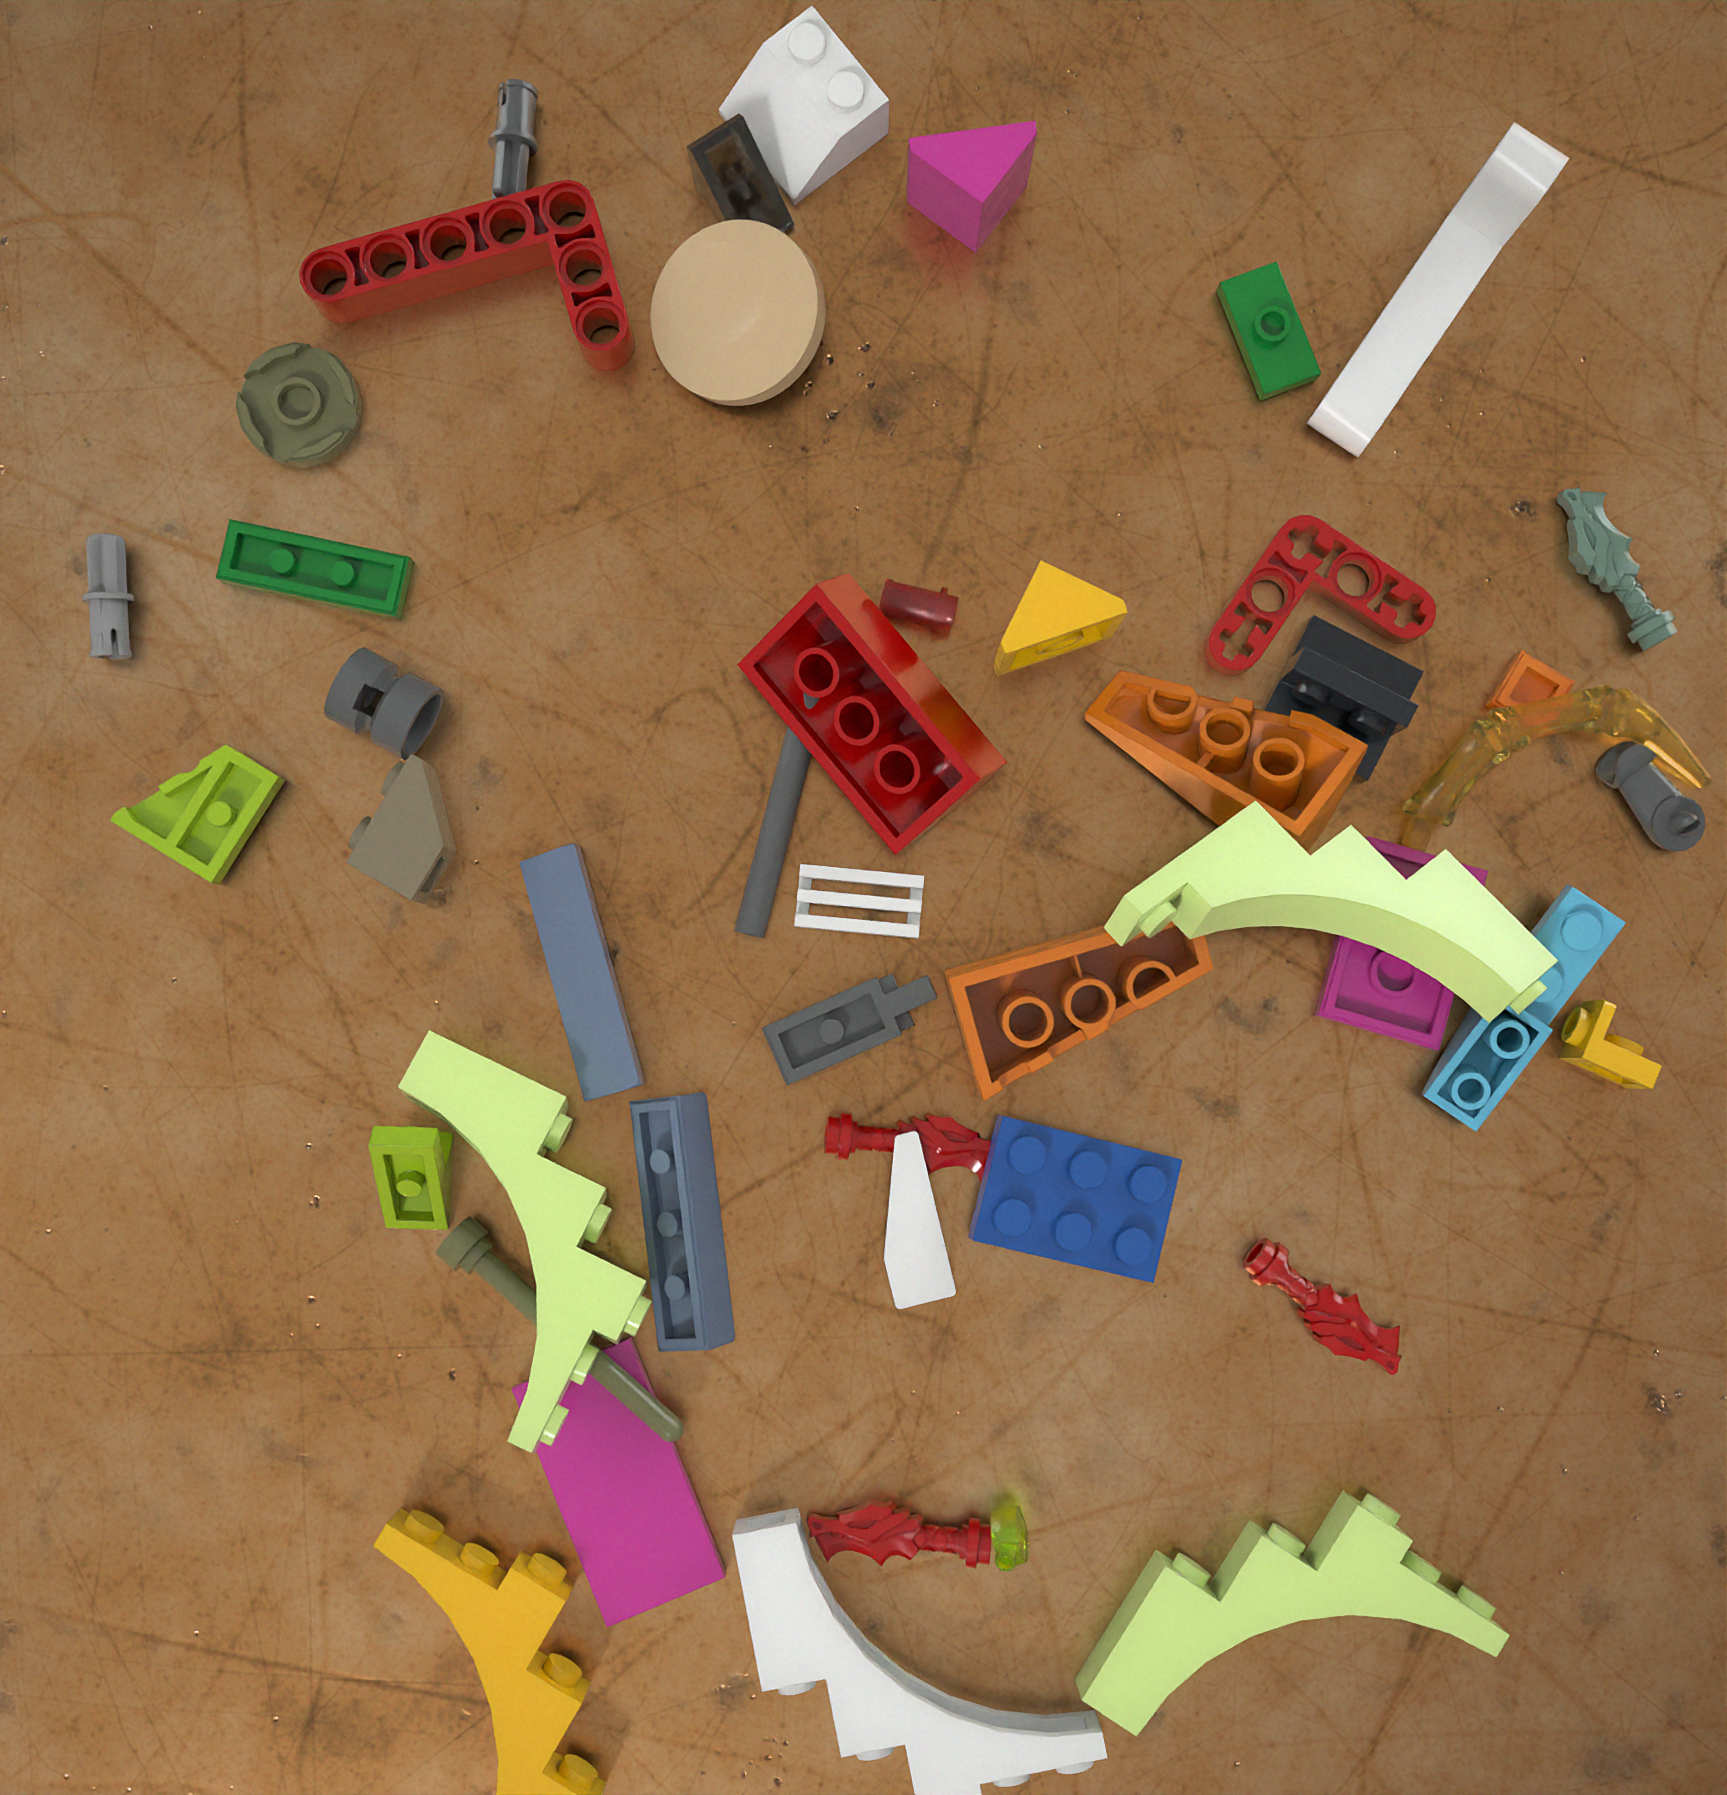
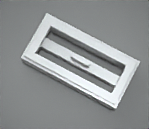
(806, 896)

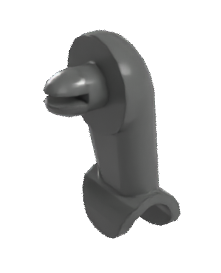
(1660, 807)

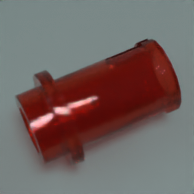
(919, 606)

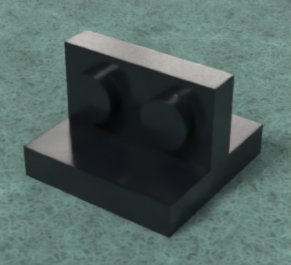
(1347, 687)

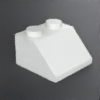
(808, 105)

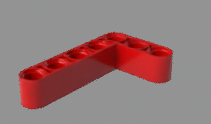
(483, 262)

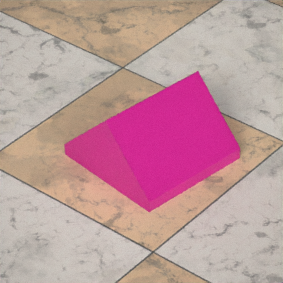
(970, 177)

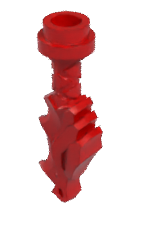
(941, 1139)
(1334, 1319)
(884, 1532)

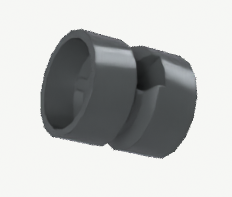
(374, 698)

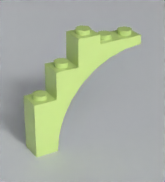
(577, 1294)
(1350, 1568)

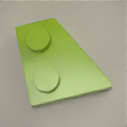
(205, 813)

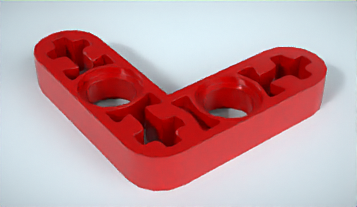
(1297, 575)

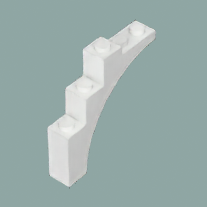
(874, 1703)

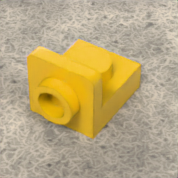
(1610, 1058)

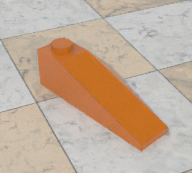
(1231, 753)

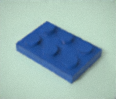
(1075, 1198)

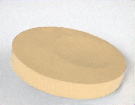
(738, 312)

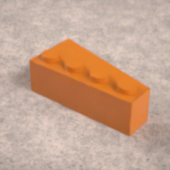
(1059, 992)

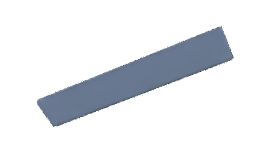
(582, 972)
(682, 1222)

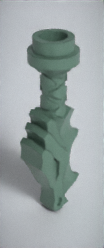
(1604, 556)

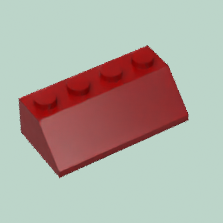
(881, 715)

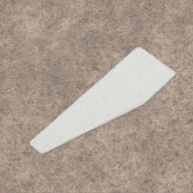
(914, 1239)

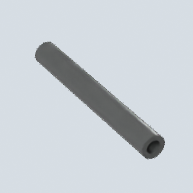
(774, 834)

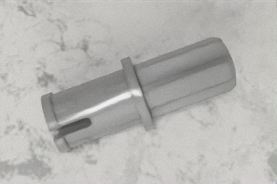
(107, 597)

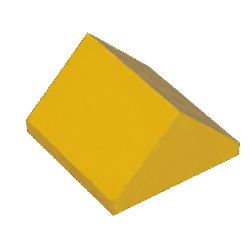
(1056, 618)

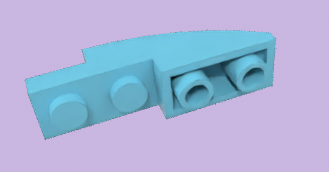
(1490, 1056)

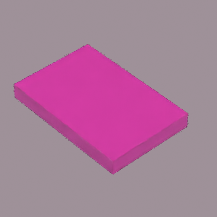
(1380, 990)

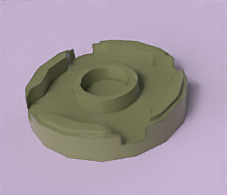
(299, 405)

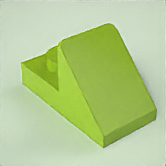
(413, 1175)

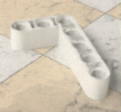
(1437, 288)

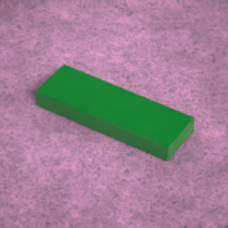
(314, 569)

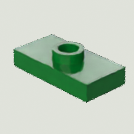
(1268, 331)

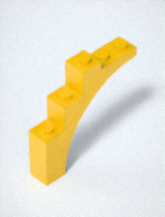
(502, 1626)

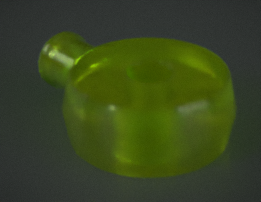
(1009, 1537)

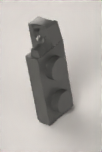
(845, 1025)

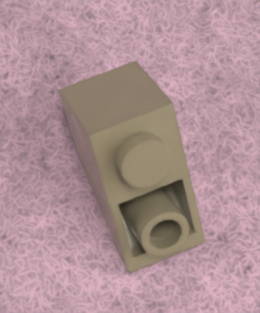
(409, 835)

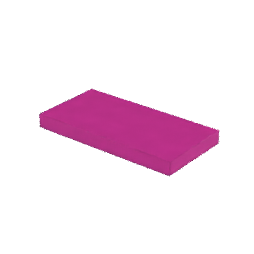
(626, 1499)

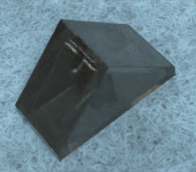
(735, 176)

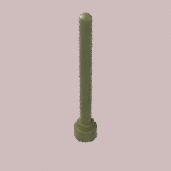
(472, 1252)

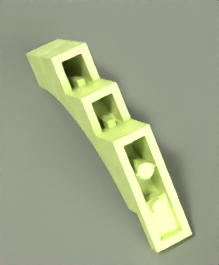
(1260, 876)

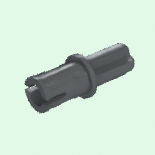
(513, 136)

